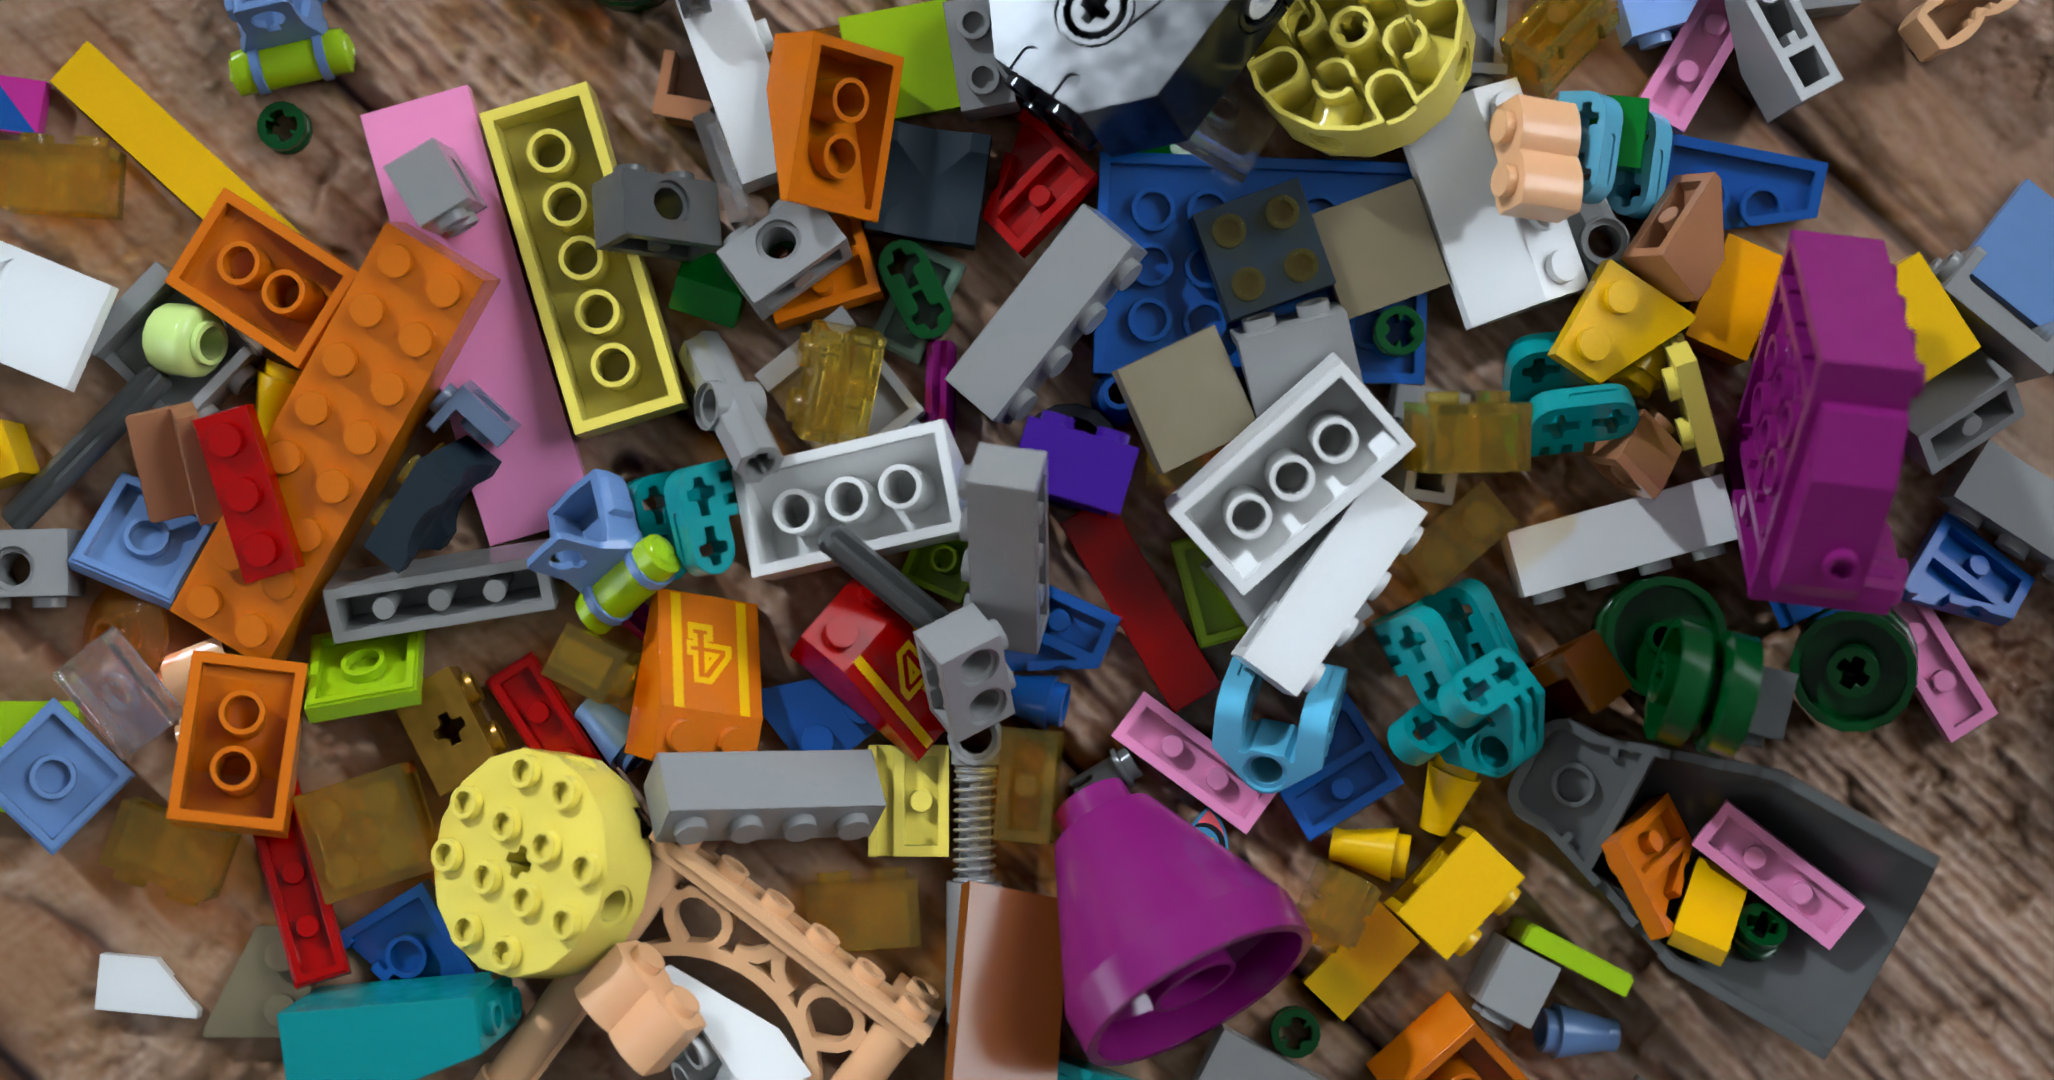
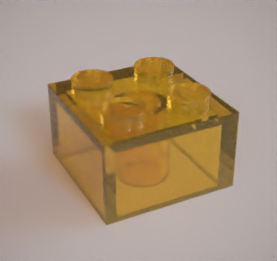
(367, 831)

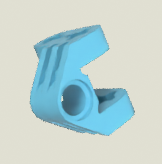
(1600, 154)
(1272, 752)

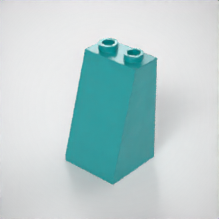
(396, 1026)

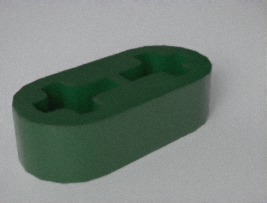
(927, 283)

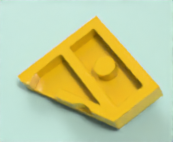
(1616, 324)

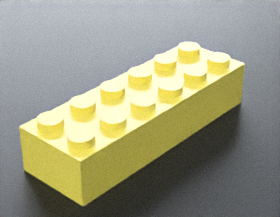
(591, 302)

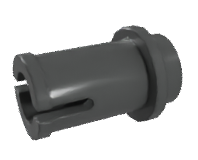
(1118, 765)

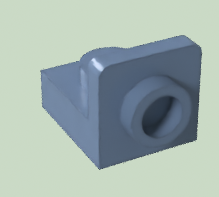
(483, 416)

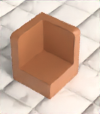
(680, 92)

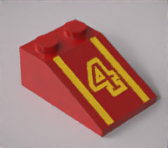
(873, 665)

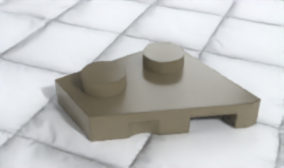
(255, 990)

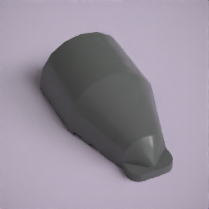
(1593, 782)

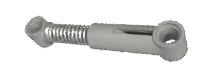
(974, 820)

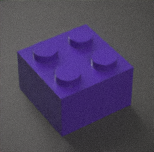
(1082, 467)

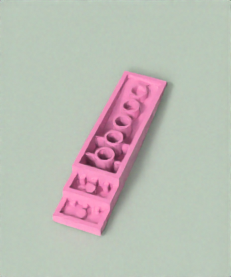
(508, 344)

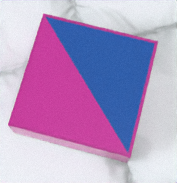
(23, 105)

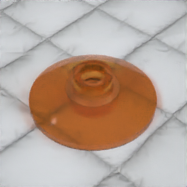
(139, 621)

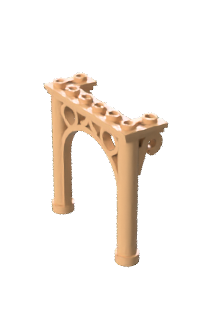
(900, 1011)

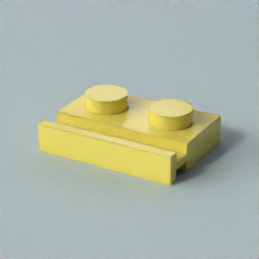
(1685, 384)
(916, 803)

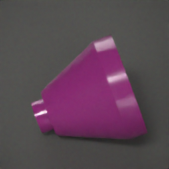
(1160, 926)

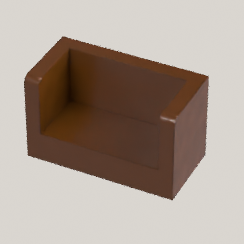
(1578, 677)

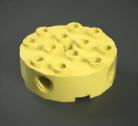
(1364, 71)
(540, 863)

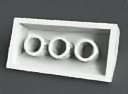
(1492, 259)
(1288, 473)
(884, 488)

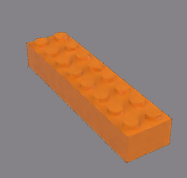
(344, 432)

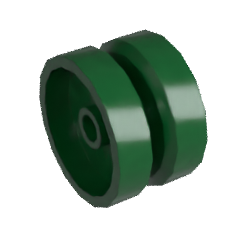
(1640, 607)
(1703, 688)
(1849, 697)

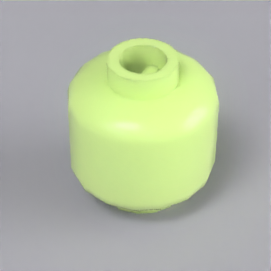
(184, 340)

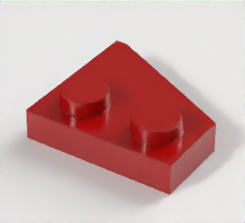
(1036, 186)

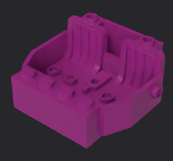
(1825, 429)

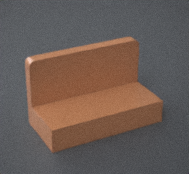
(172, 464)

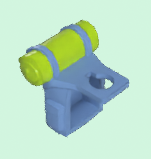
(285, 45)
(603, 551)

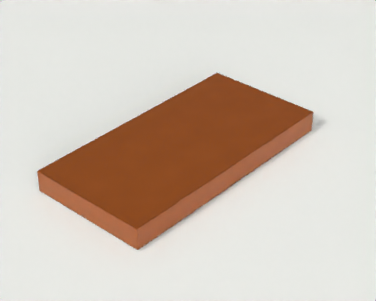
(1005, 986)

